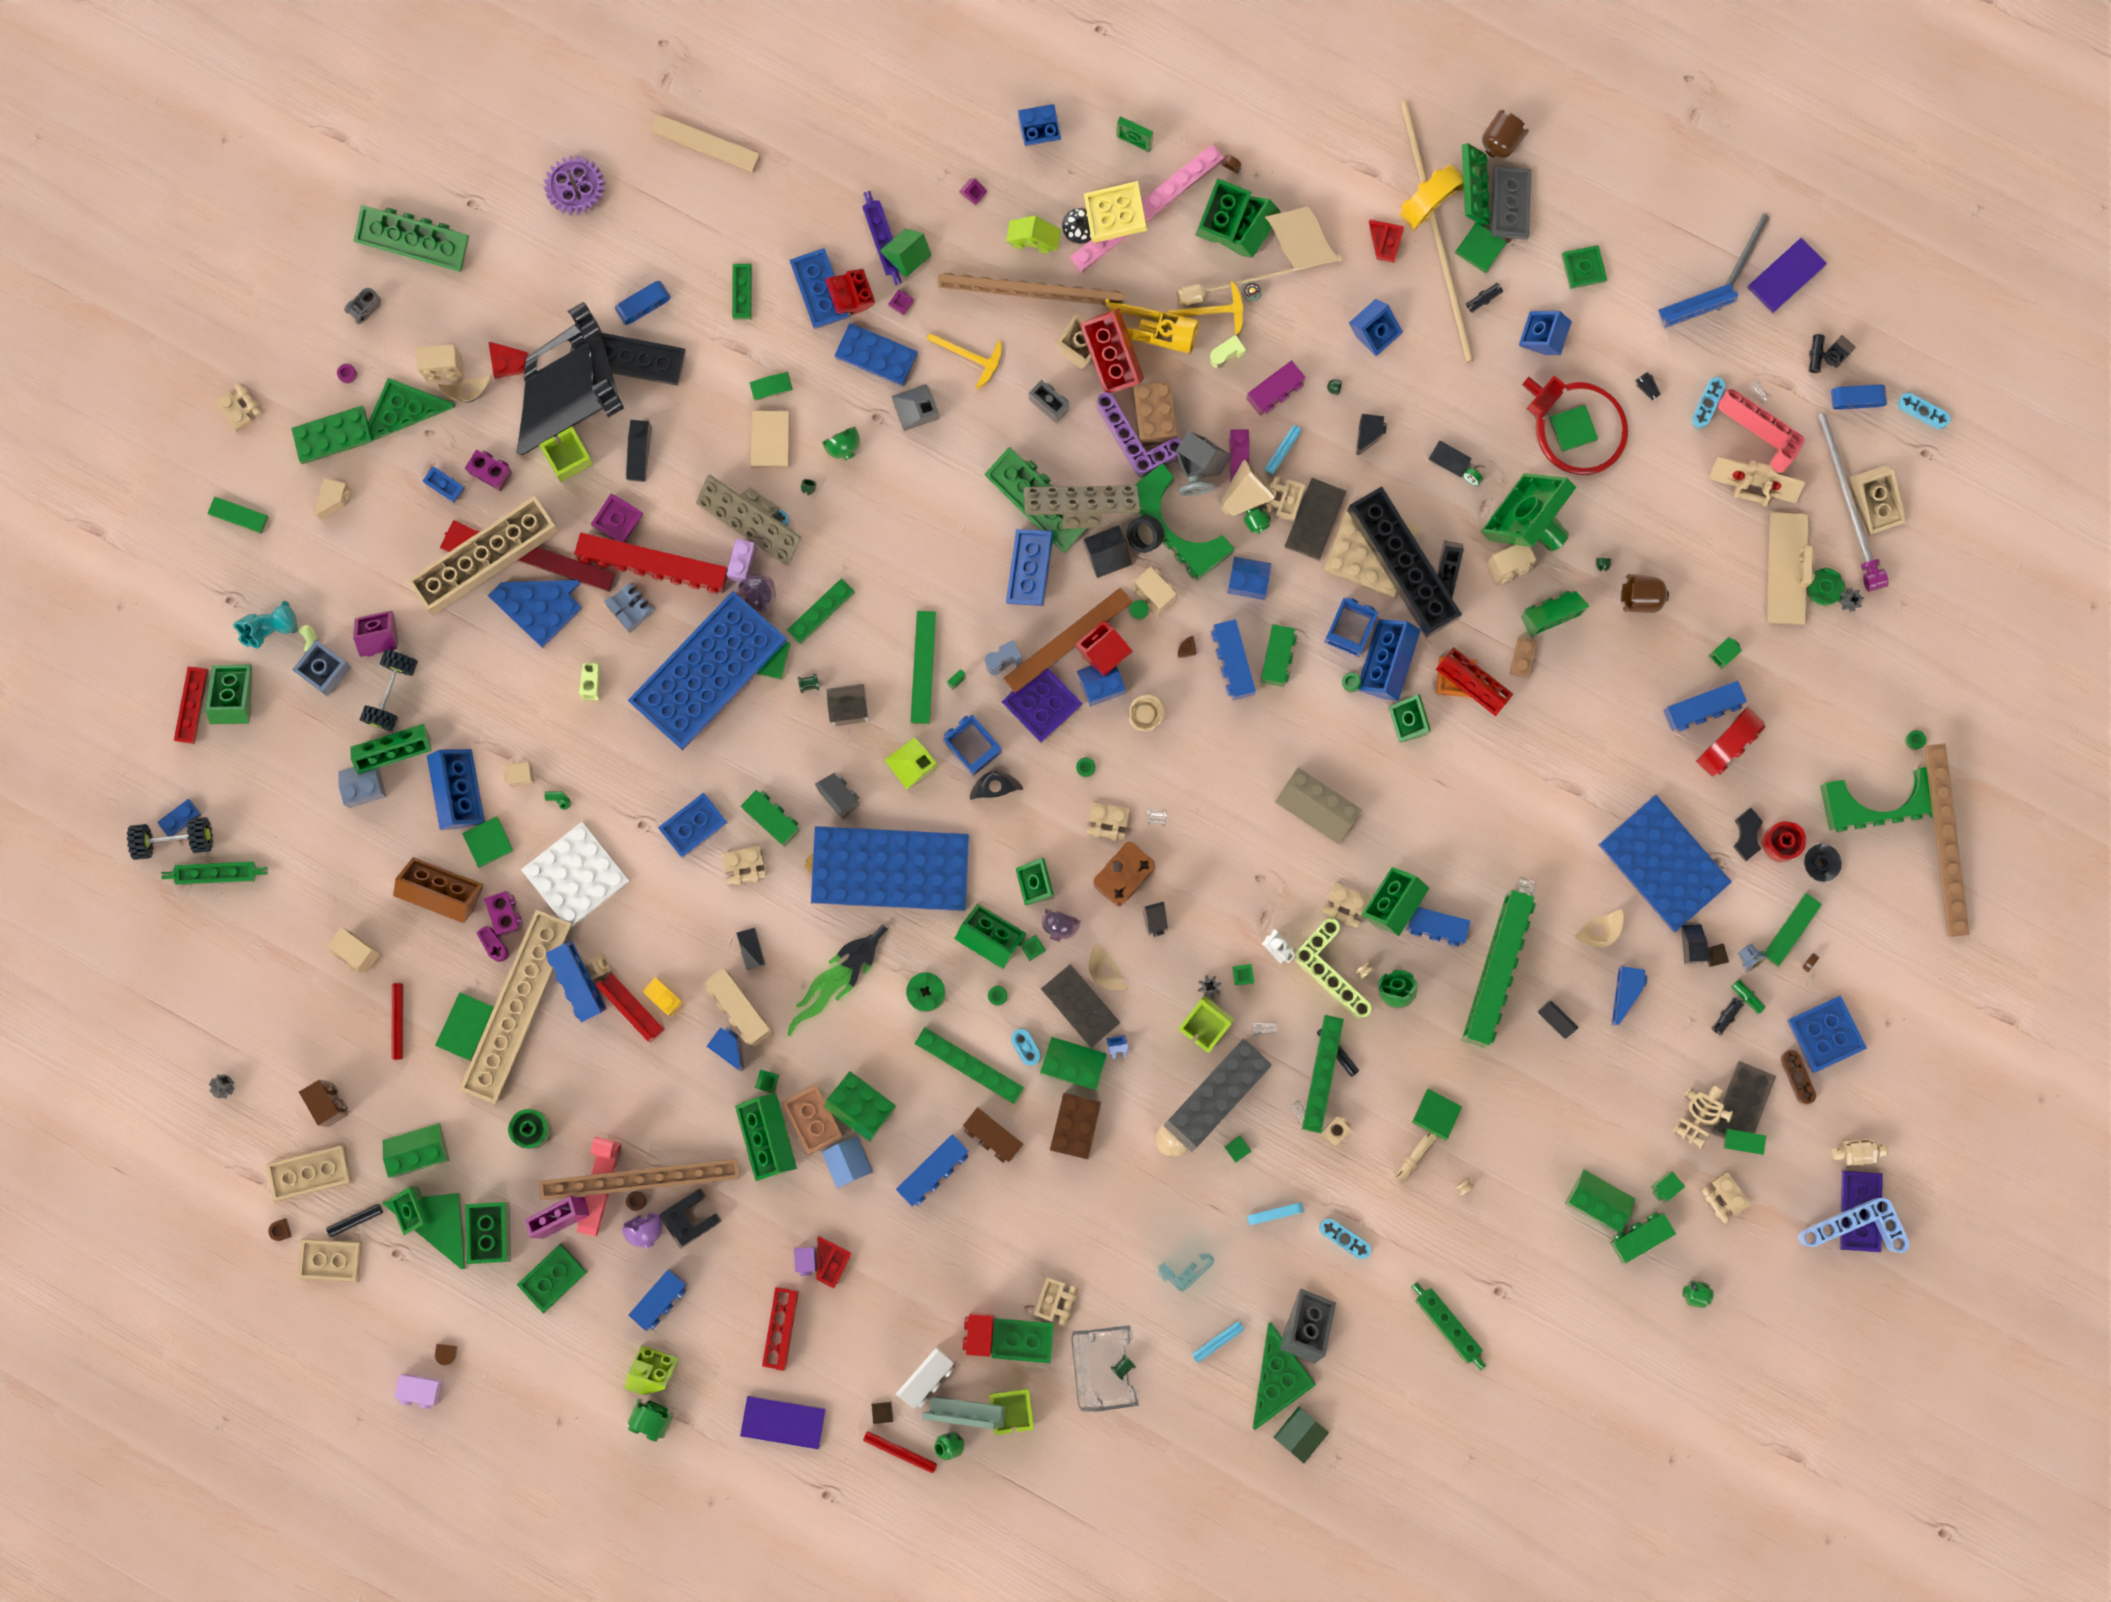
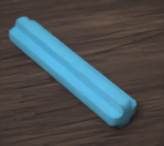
(1283, 449)
(1218, 1341)

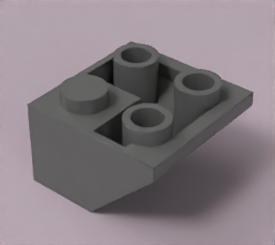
(915, 407)

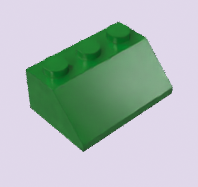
(1223, 212)
(1253, 227)
(1554, 612)
(989, 936)
(1073, 1063)
(414, 1151)
(1600, 1201)

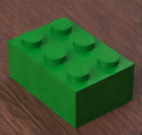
(1395, 901)
(859, 1106)
(488, 1232)

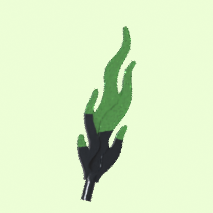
(846, 973)

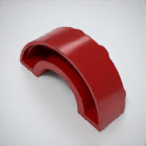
(1731, 742)

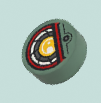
(1252, 291)

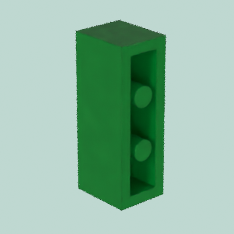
(1278, 655)
(770, 817)
(1642, 1237)

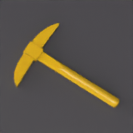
(1235, 307)
(989, 364)

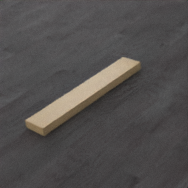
(705, 143)

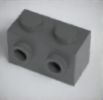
(1049, 401)

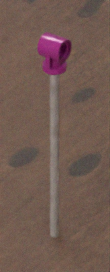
(1874, 578)

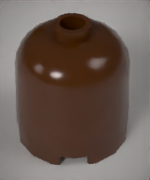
(1503, 135)
(1644, 594)

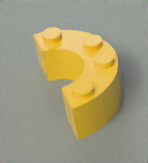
(1431, 194)

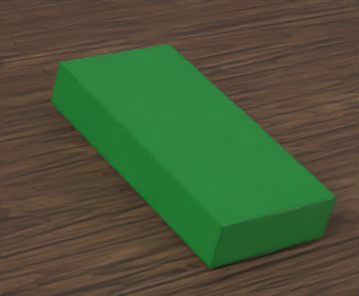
(1744, 1141)

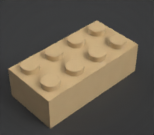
(738, 1006)

